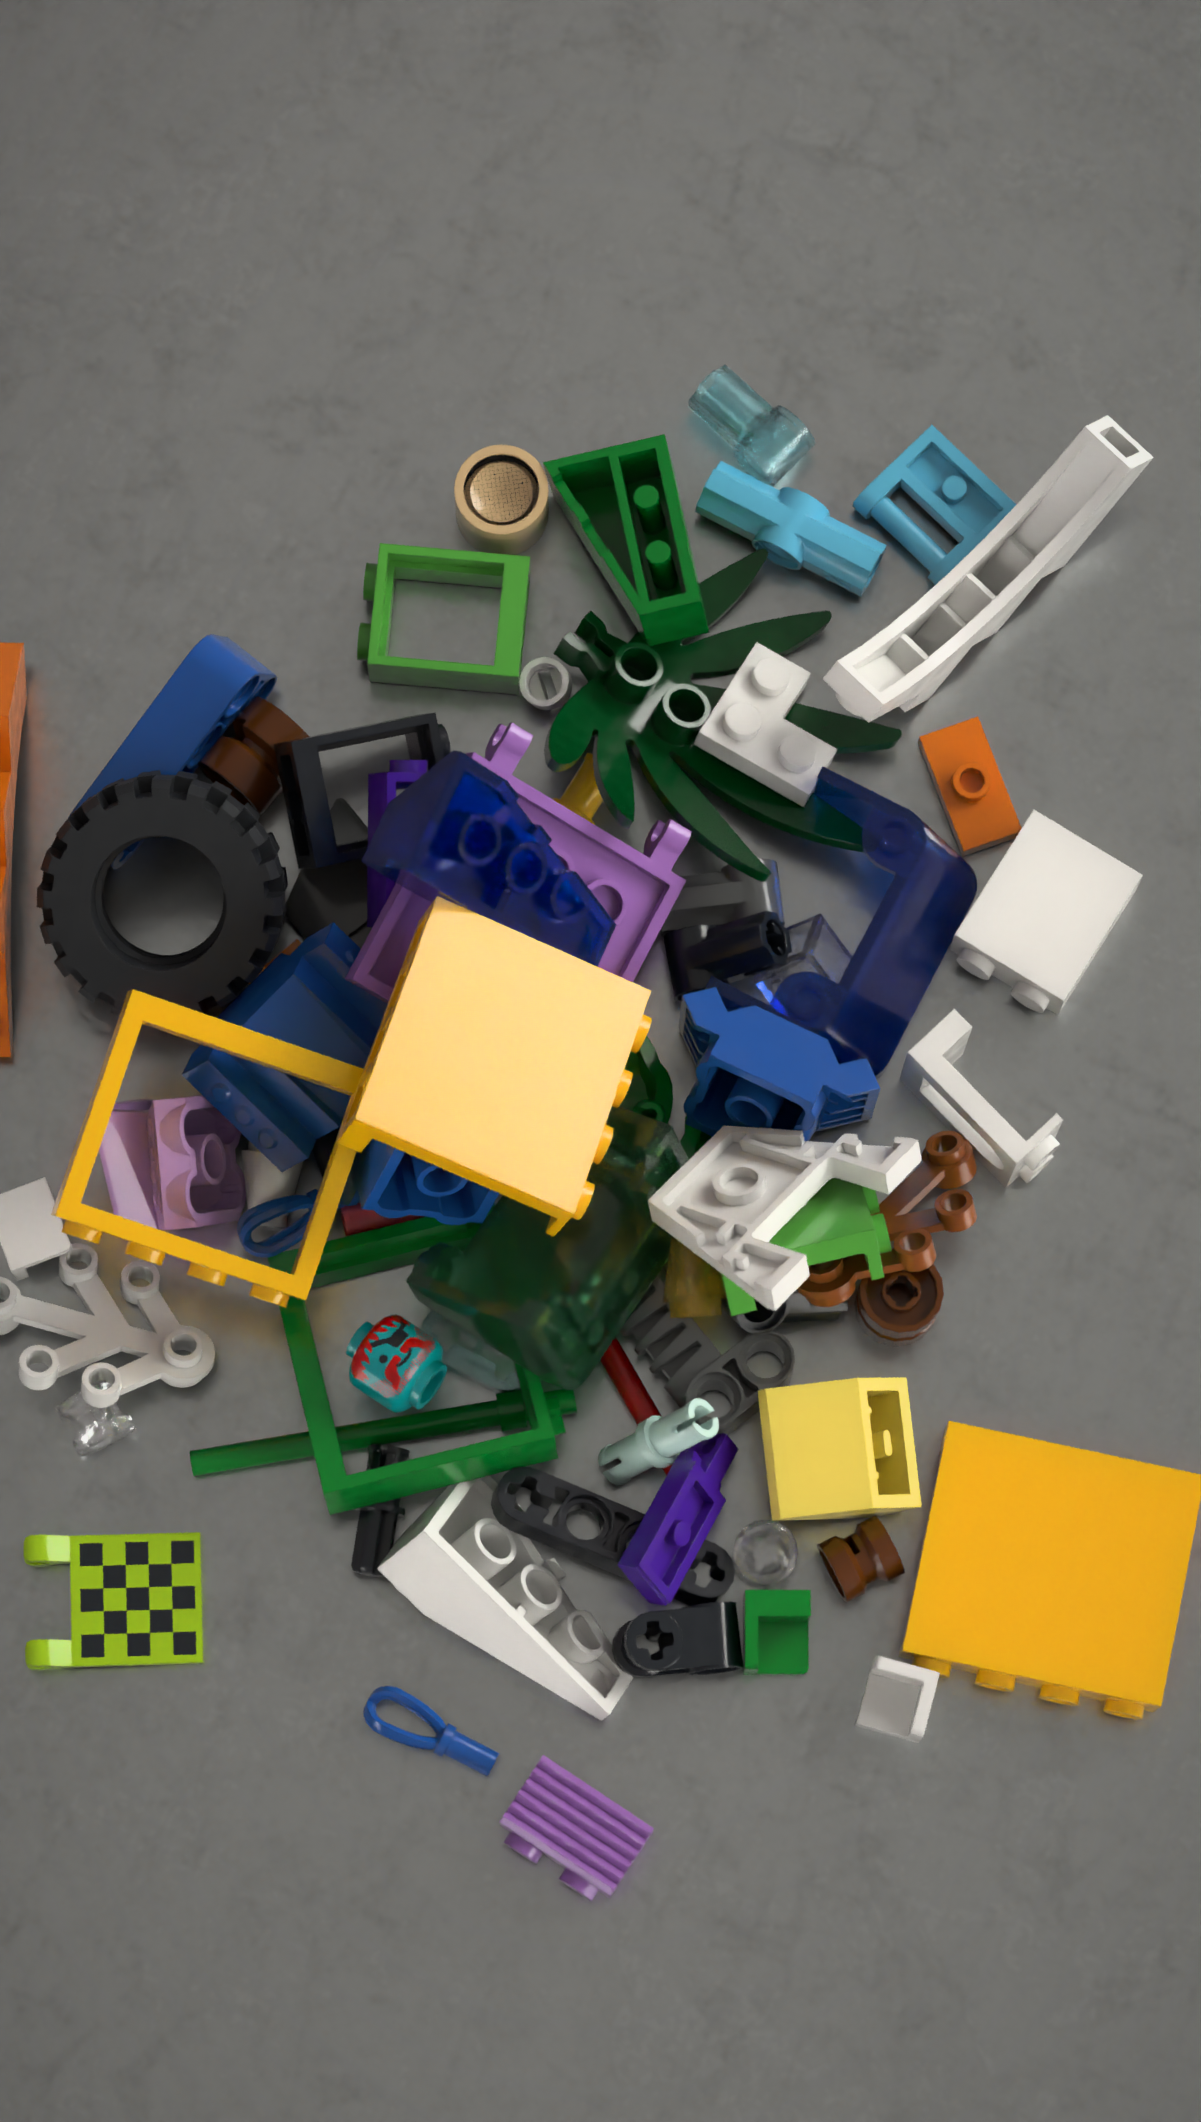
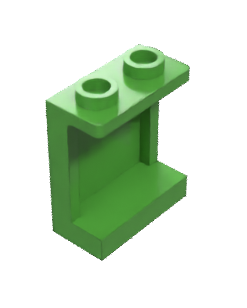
(828, 1228)

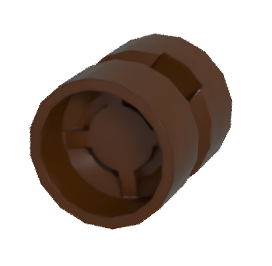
(249, 759)
(899, 1306)

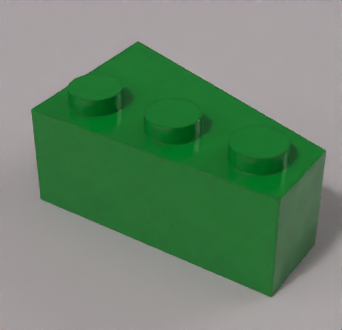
(636, 531)

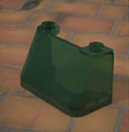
(566, 1295)

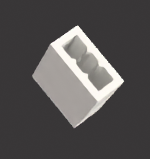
(1044, 914)

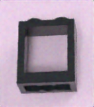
(306, 790)

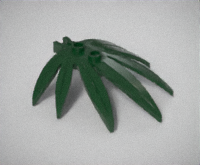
(648, 702)

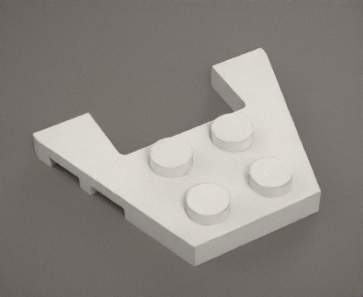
(751, 1184)

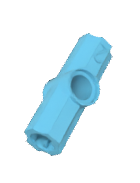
(791, 528)

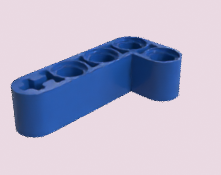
(187, 716)

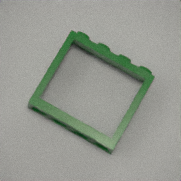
(373, 1253)

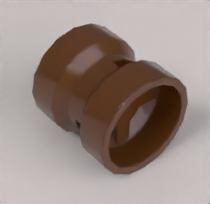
(860, 1558)

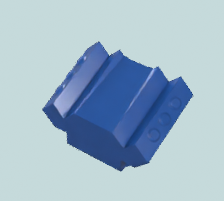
(307, 1005)
(767, 1072)
(404, 1185)

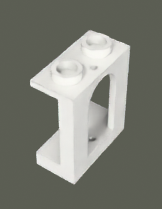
(962, 1109)

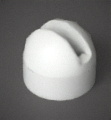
(533, 688)

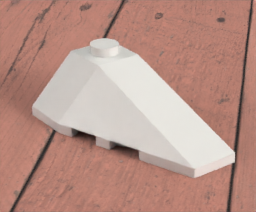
(503, 1597)

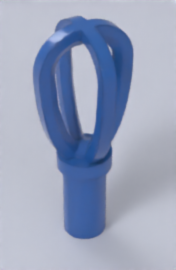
(270, 1210)
(445, 1742)

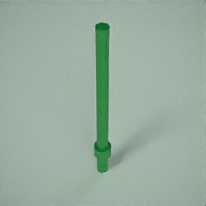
(506, 1411)

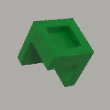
(776, 1632)

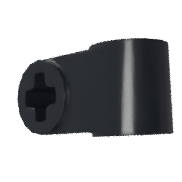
(690, 1641)

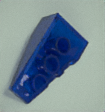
(475, 846)

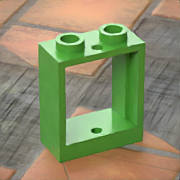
(451, 567)

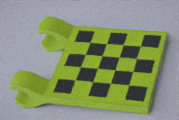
(130, 1600)

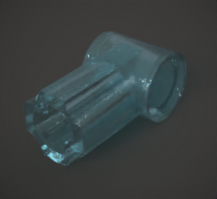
(762, 437)

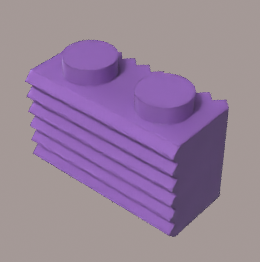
(575, 1829)

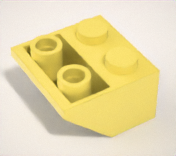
(839, 1449)

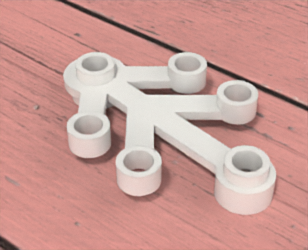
(107, 1333)

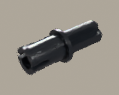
(377, 1521)

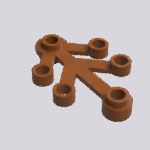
(945, 1165)

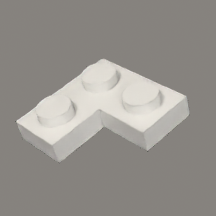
(752, 732)

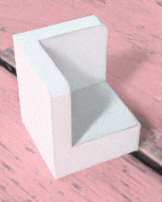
(28, 1228)
(897, 1699)

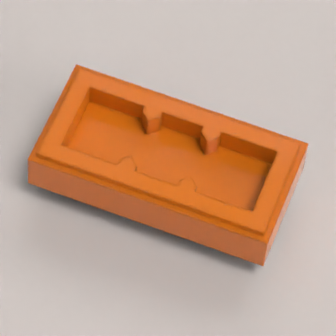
(969, 786)

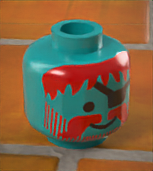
(396, 1363)

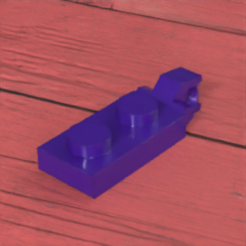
(678, 1520)

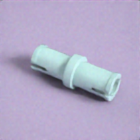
(658, 1441)

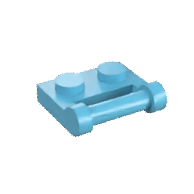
(947, 489)

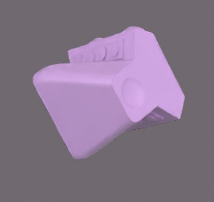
(172, 1163)

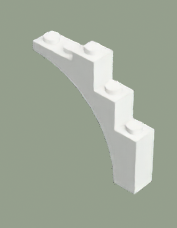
(982, 591)

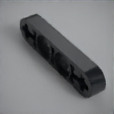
(615, 1523)

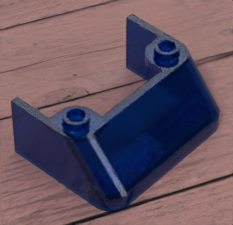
(901, 945)

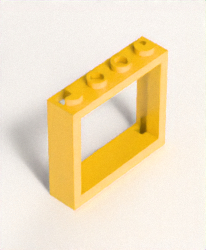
(153, 1244)

